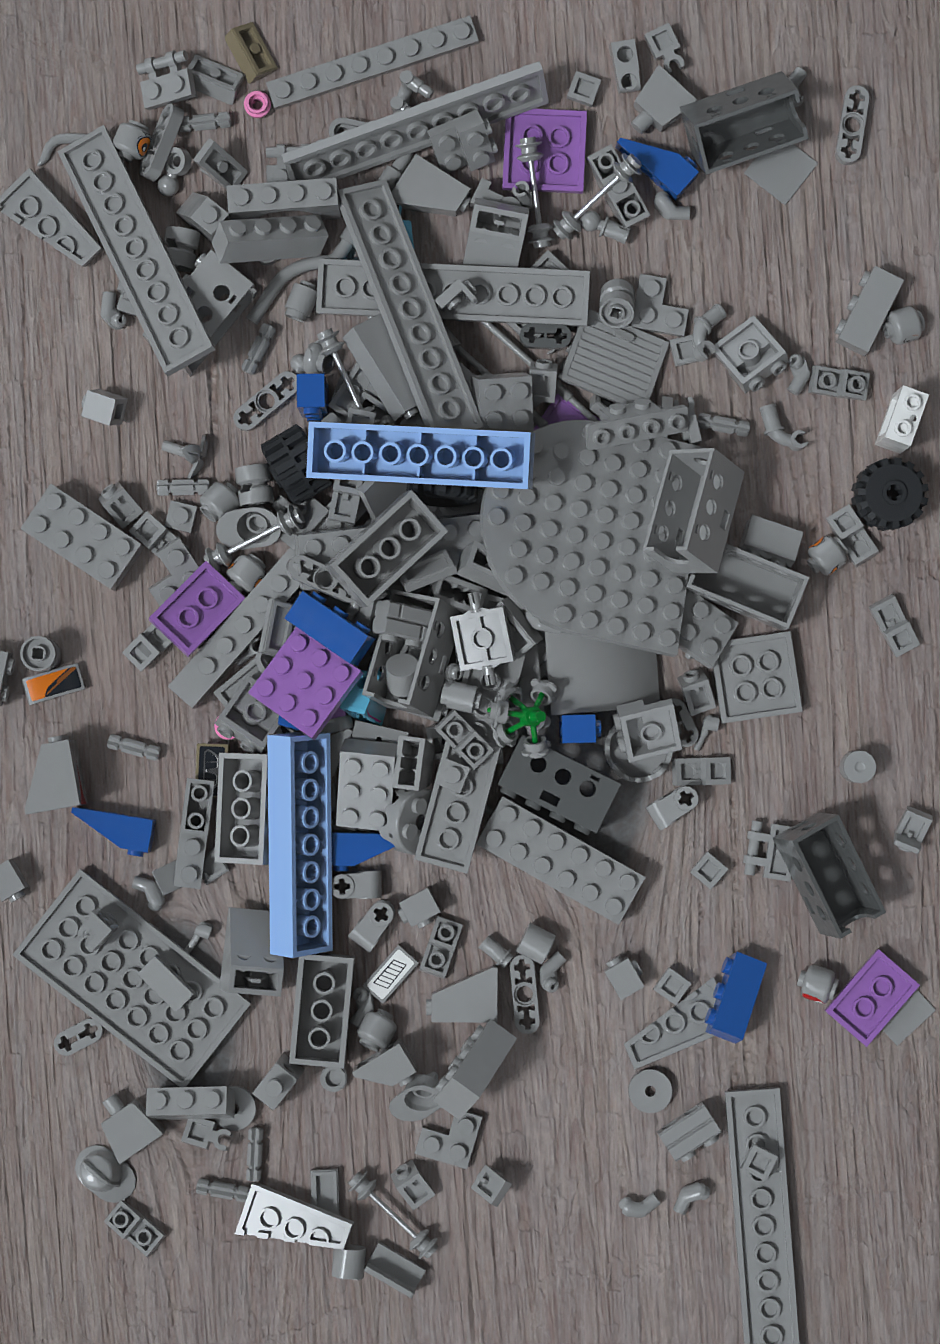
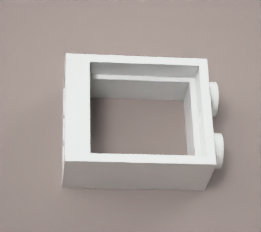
(898, 424)

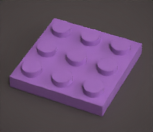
(562, 145)
(305, 683)

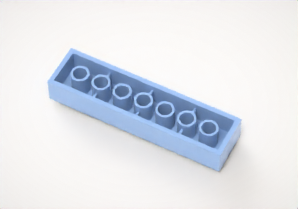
(420, 455)
(299, 844)

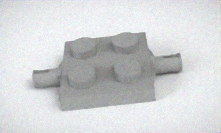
(482, 638)

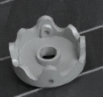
(635, 771)
(402, 817)

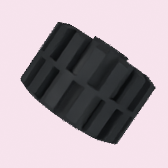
(288, 465)
(444, 495)
(872, 497)

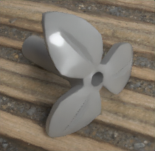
(192, 453)

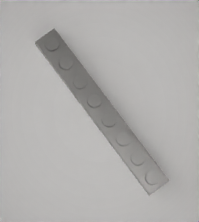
(372, 62)

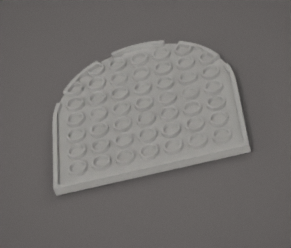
(578, 540)

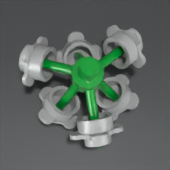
(531, 717)

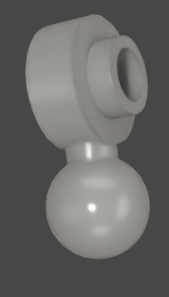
(168, 184)

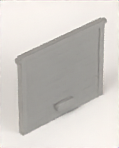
(614, 361)

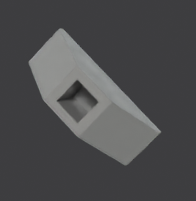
(622, 196)

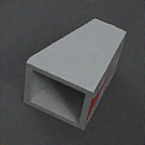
(57, 777)

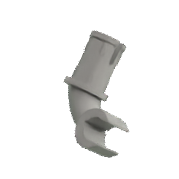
(702, 328)
(776, 431)

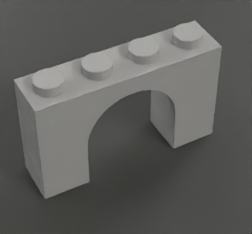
(310, 196)

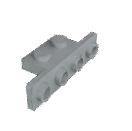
(634, 423)

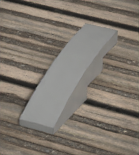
(345, 494)

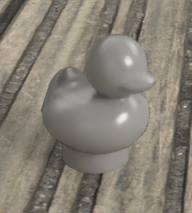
(312, 361)

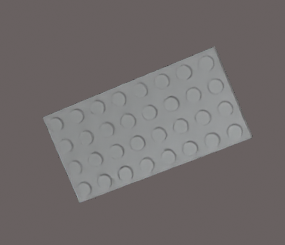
(113, 993)

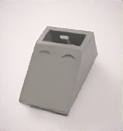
(495, 234)
(247, 956)

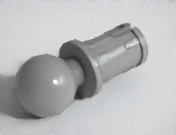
(592, 221)

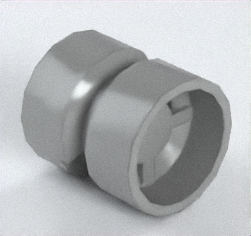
(181, 246)
(617, 303)
(254, 485)
(40, 654)

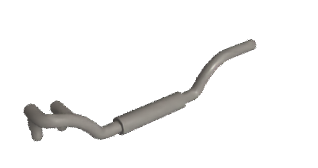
(391, 174)

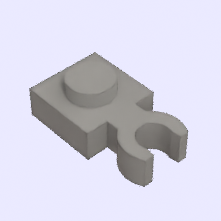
(663, 45)
(202, 1133)

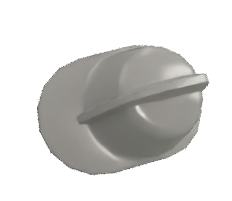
(245, 523)
(416, 1099)
(103, 1174)

